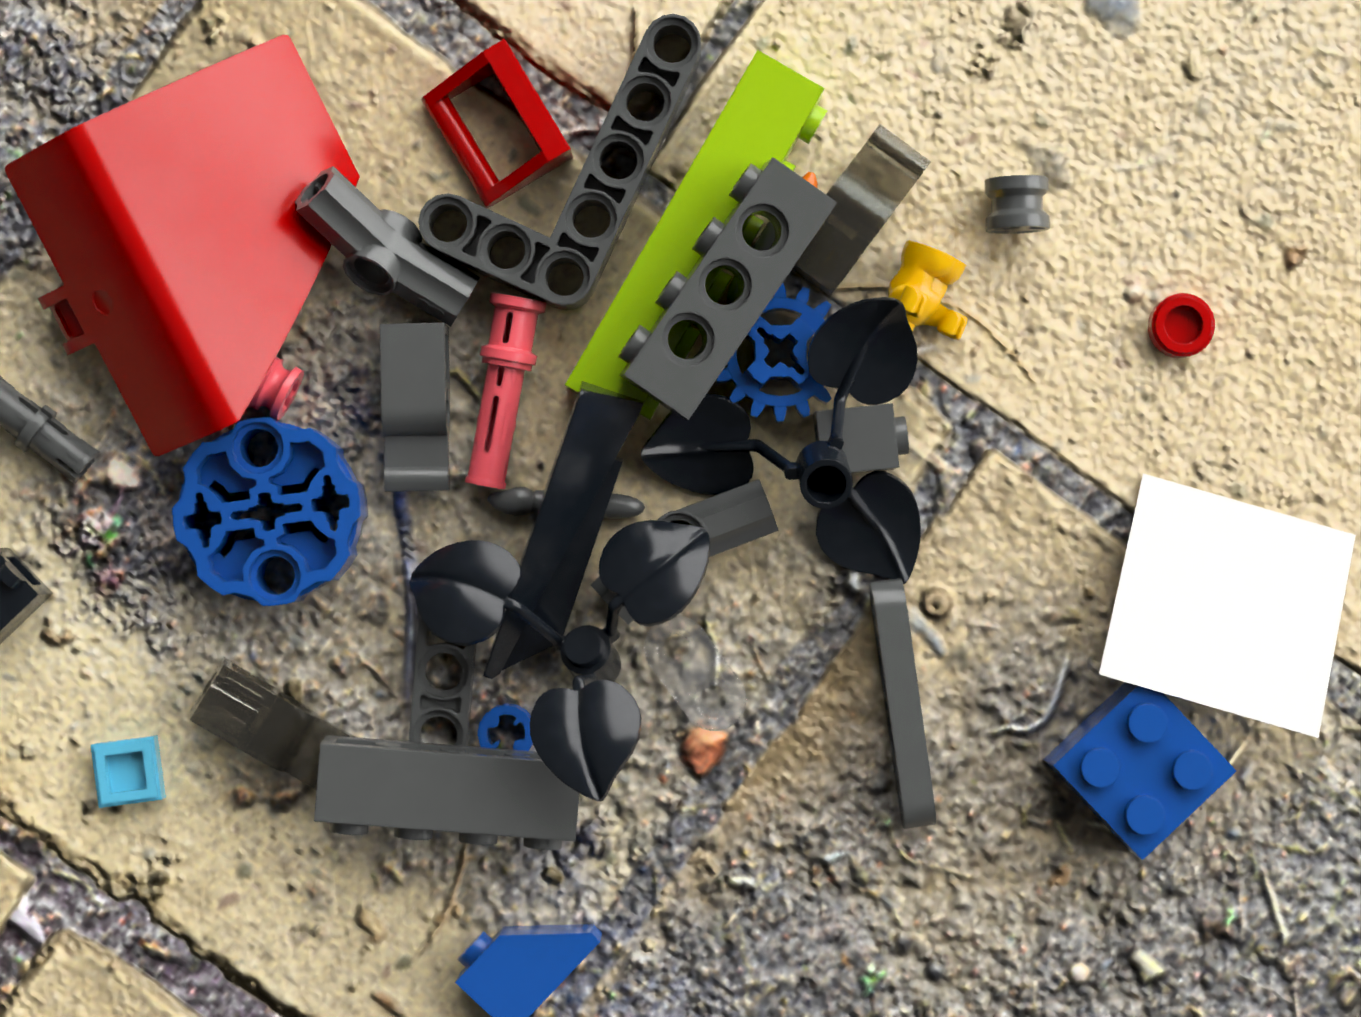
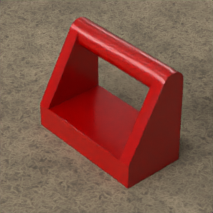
(528, 105)

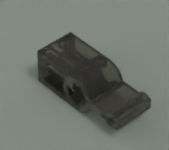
(865, 201)
(263, 721)

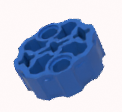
(244, 567)

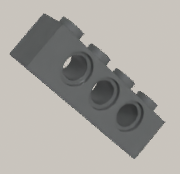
(796, 214)

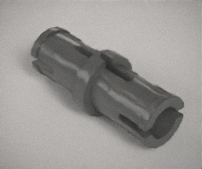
(43, 434)

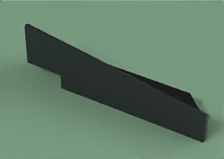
(566, 522)

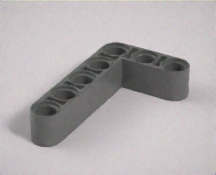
(592, 187)

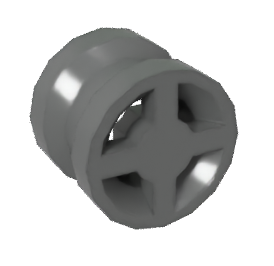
(1017, 204)

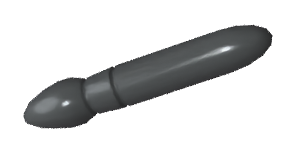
(524, 501)

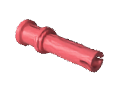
(507, 359)

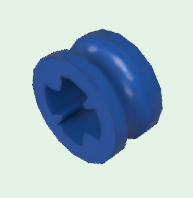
(493, 719)

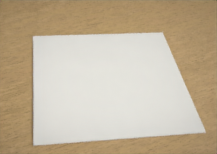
(1228, 605)

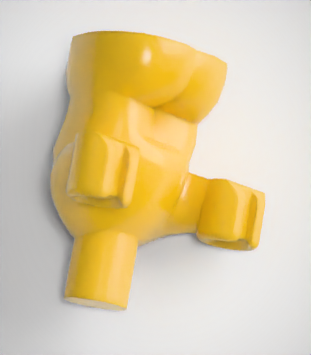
(922, 285)

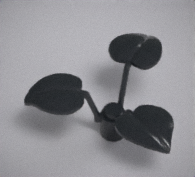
(863, 527)
(595, 726)

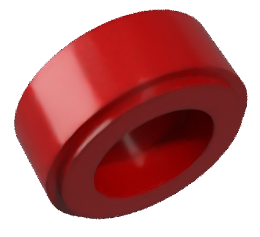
(1181, 325)

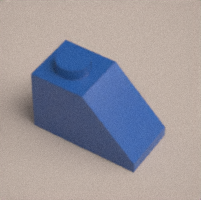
(523, 965)

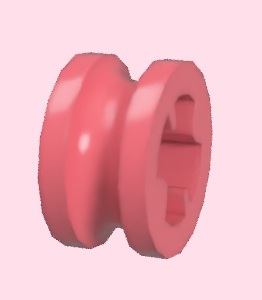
(277, 389)

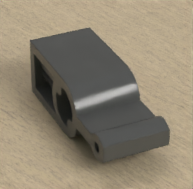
(415, 406)

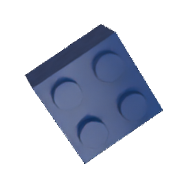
(1139, 766)

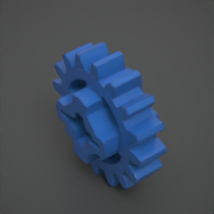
(760, 373)

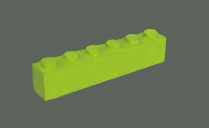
(759, 122)

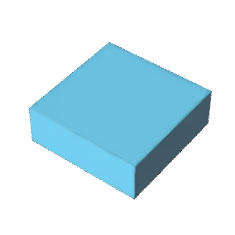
(128, 771)

